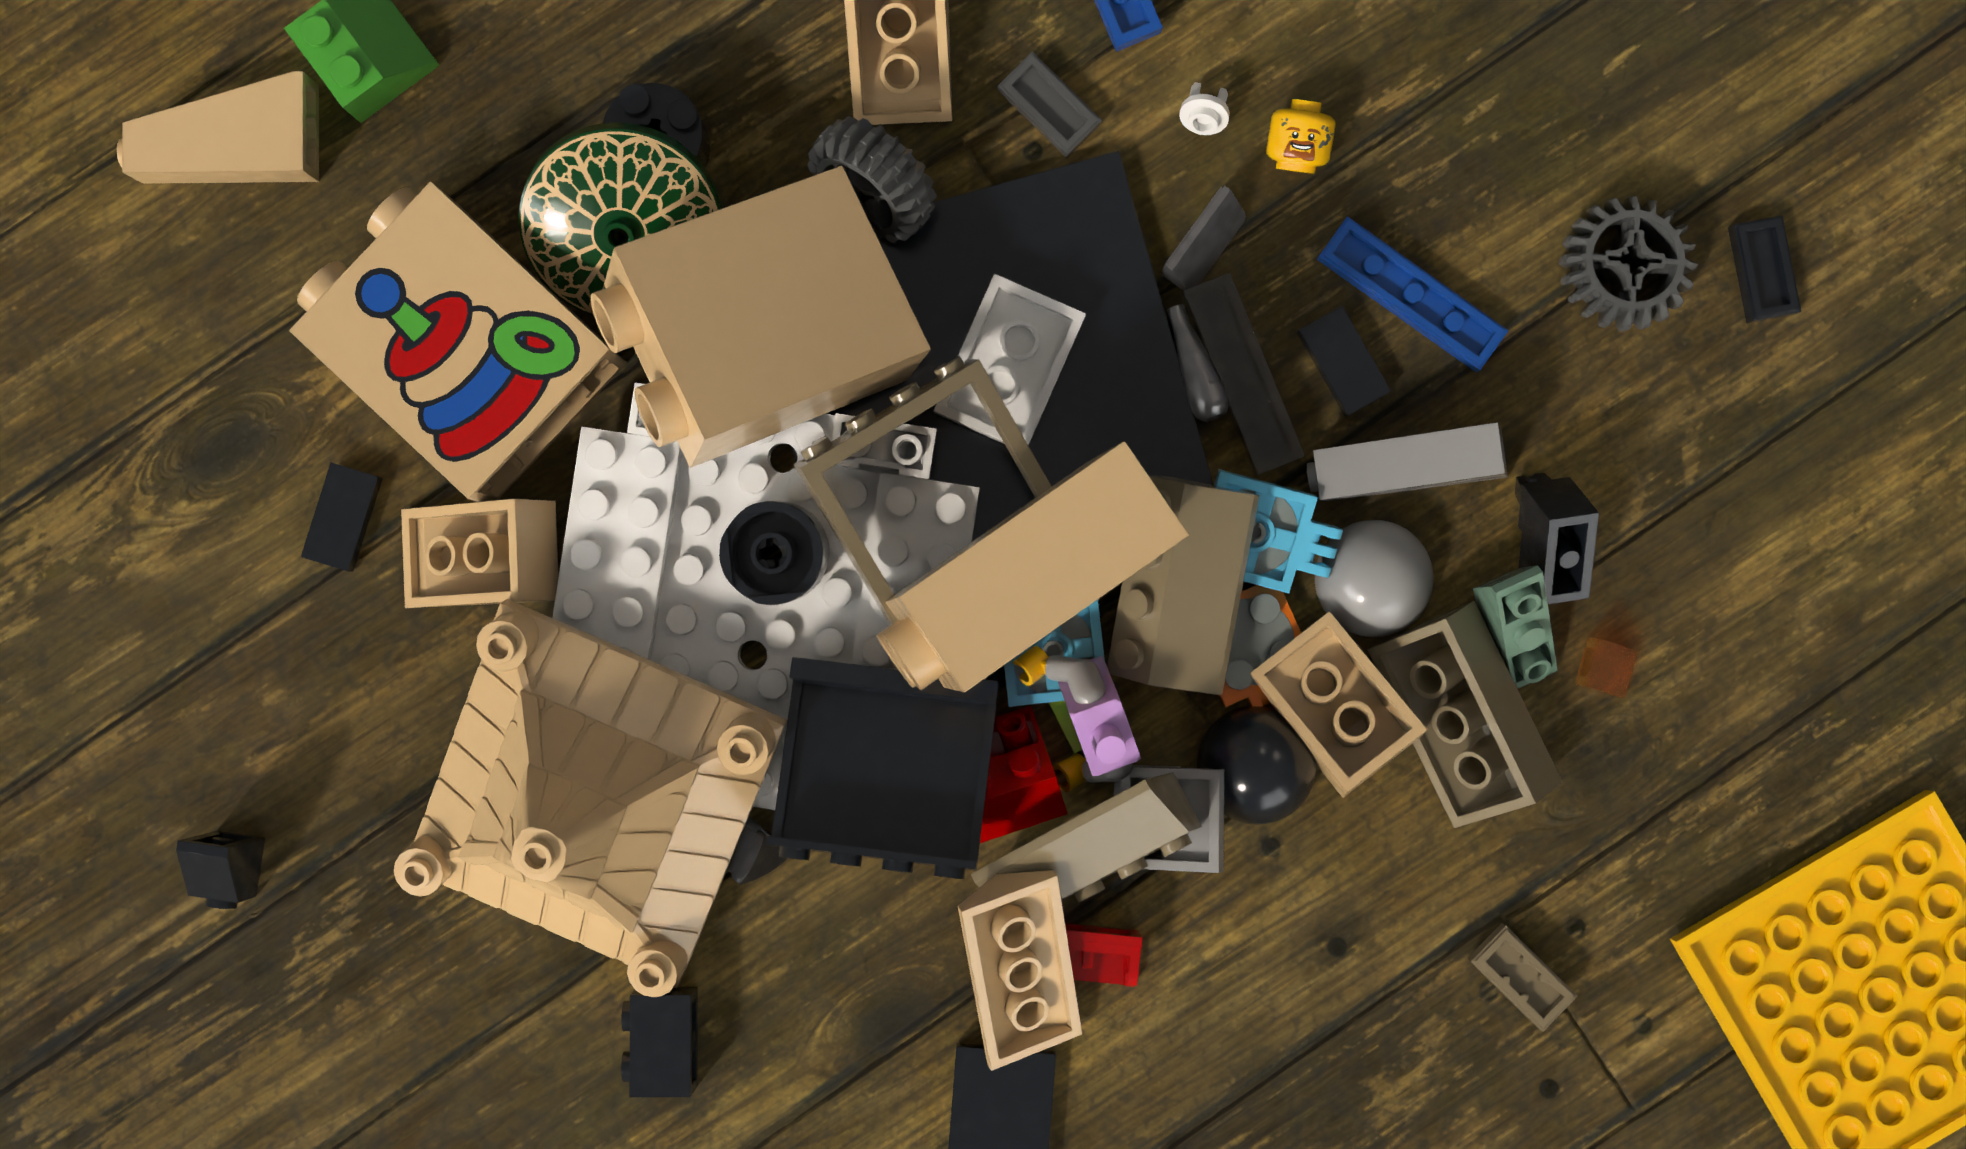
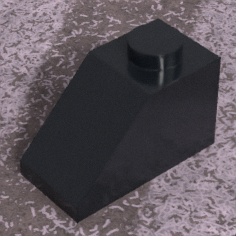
(221, 867)

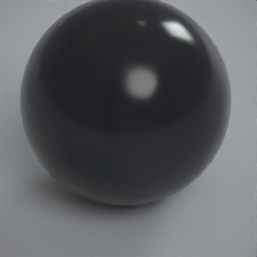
(1263, 764)

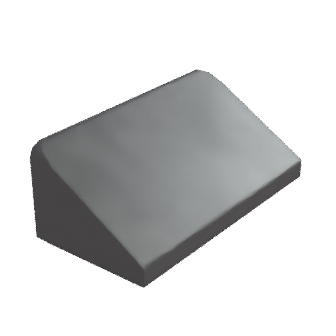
(1205, 240)

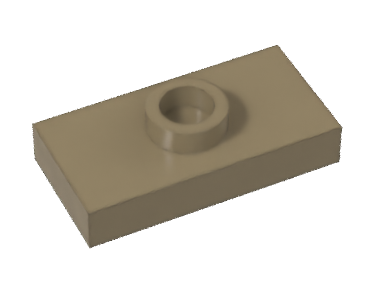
(1522, 977)

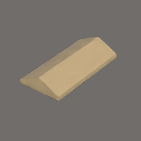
(1020, 965)

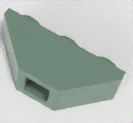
(1519, 623)

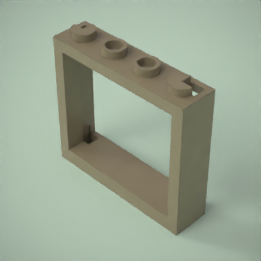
(870, 427)

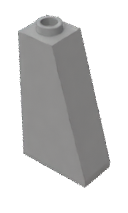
(1409, 463)

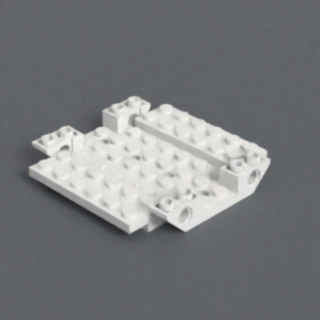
(649, 571)

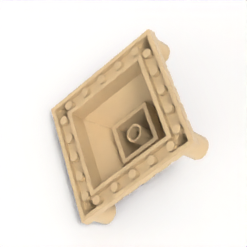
(592, 794)

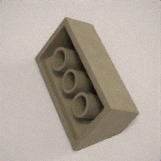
(1184, 605)
(1479, 732)
(1106, 839)

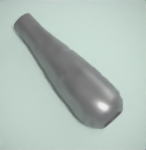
(1198, 373)

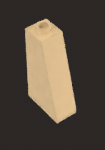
(230, 137)

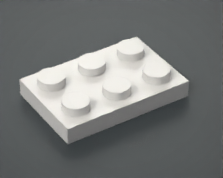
(1022, 347)

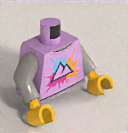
(1094, 713)

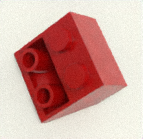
(1020, 778)

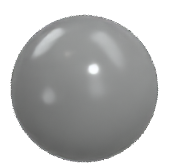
(1377, 579)

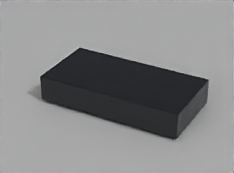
(1764, 269)
(1343, 361)
(341, 517)

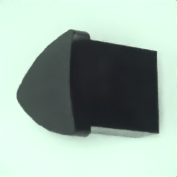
(752, 855)

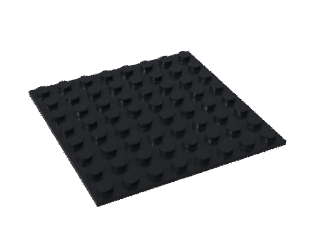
(1080, 244)

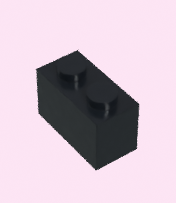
(661, 1043)

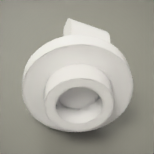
(1204, 112)

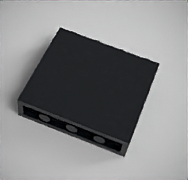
(883, 769)

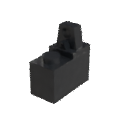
(1557, 534)

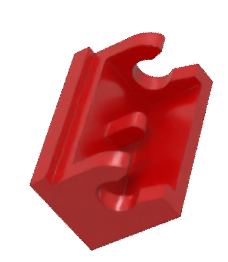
(1104, 954)

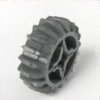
(882, 173)
(1633, 225)

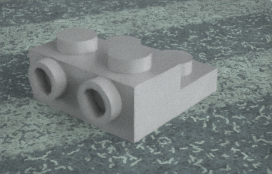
(1206, 795)

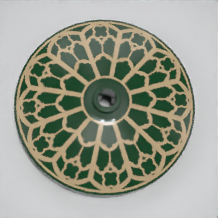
(603, 182)

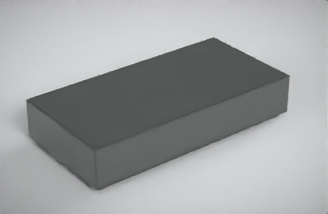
(1049, 105)

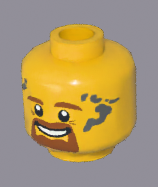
(1301, 137)

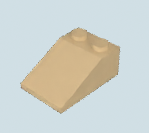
(899, 60)
(480, 553)
(1338, 704)

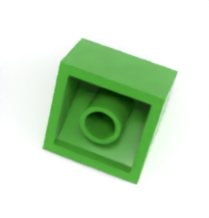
(361, 52)

